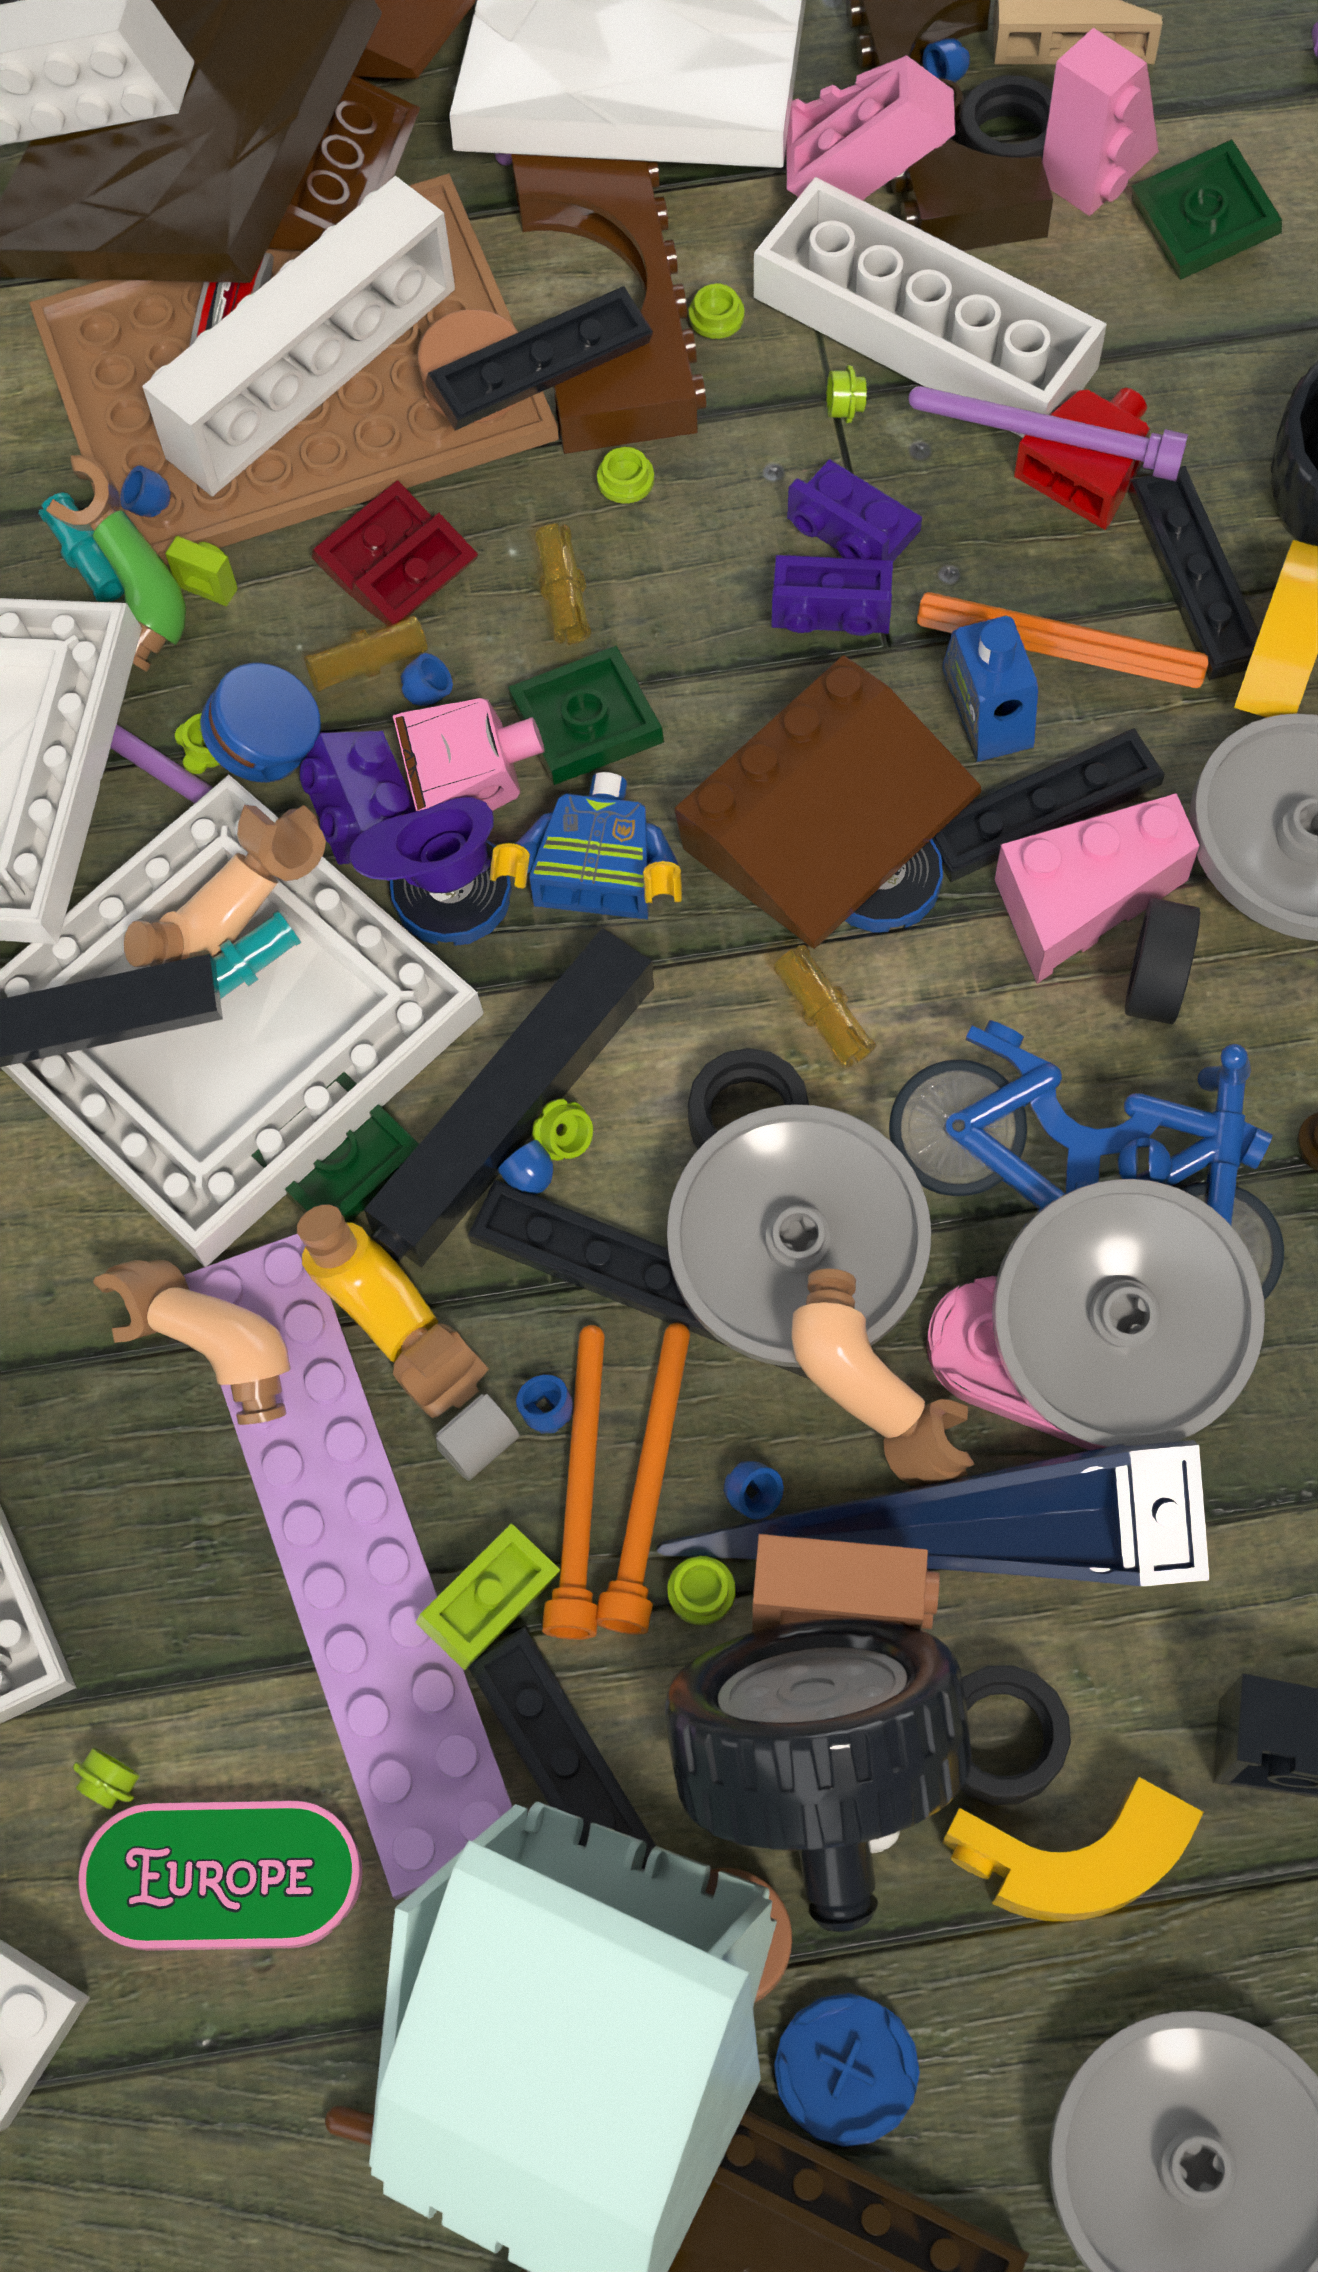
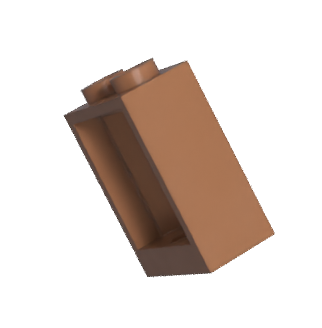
(841, 1580)

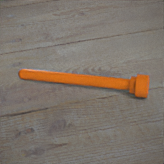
(625, 1603)
(571, 1609)

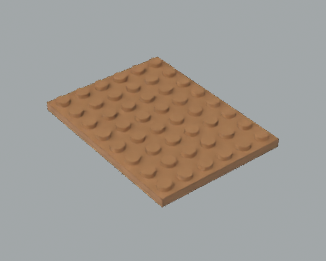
(347, 451)

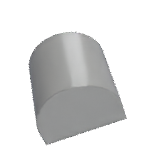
(476, 1437)

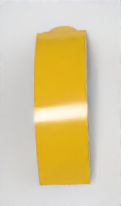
(1286, 639)
(1083, 1883)

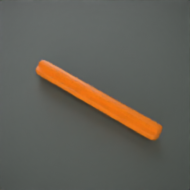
(1072, 641)

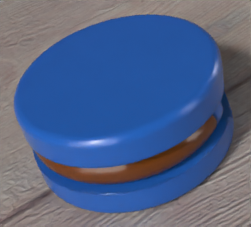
(260, 722)

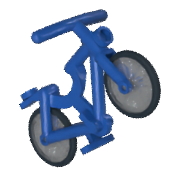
(969, 1128)

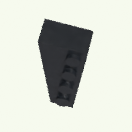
(1268, 1736)

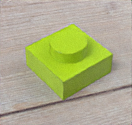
(202, 570)

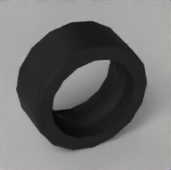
(1005, 97)
(1162, 961)
(736, 1068)
(1055, 1726)

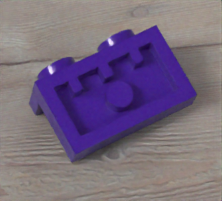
(851, 515)

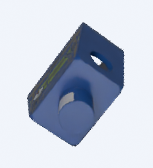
(989, 668)

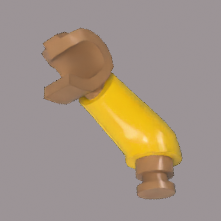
(375, 1291)

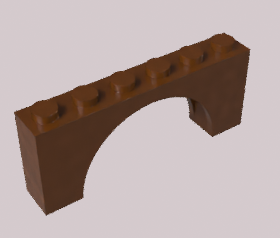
(649, 389)

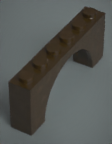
(953, 190)

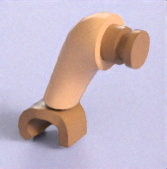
(235, 893)
(237, 1342)
(839, 1359)

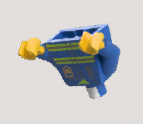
(593, 855)

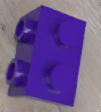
(832, 594)
(353, 786)

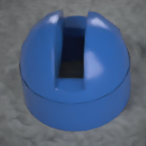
(946, 59)
(145, 492)
(426, 680)
(1159, 1160)
(528, 1168)
(554, 1393)
(763, 1480)

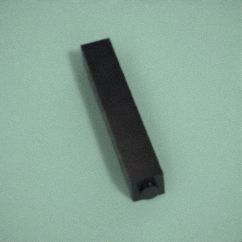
(507, 1096)

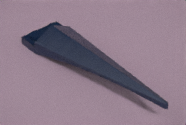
(1074, 1517)

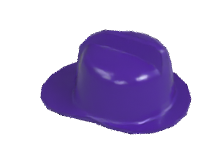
(429, 847)

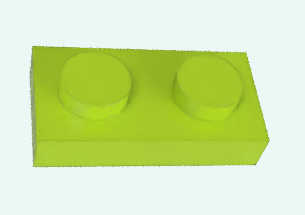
(487, 1596)

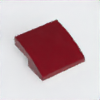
(394, 555)

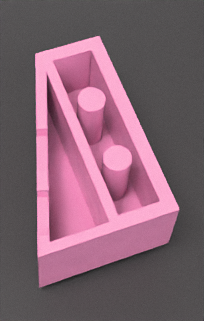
(1098, 122)
(868, 130)
(1091, 876)

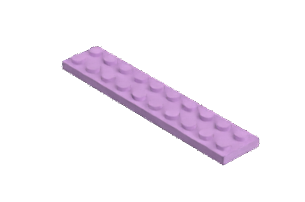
(359, 1580)

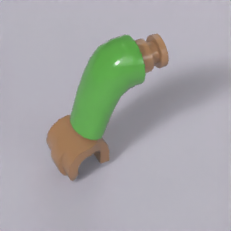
(145, 578)

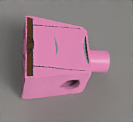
(464, 753)

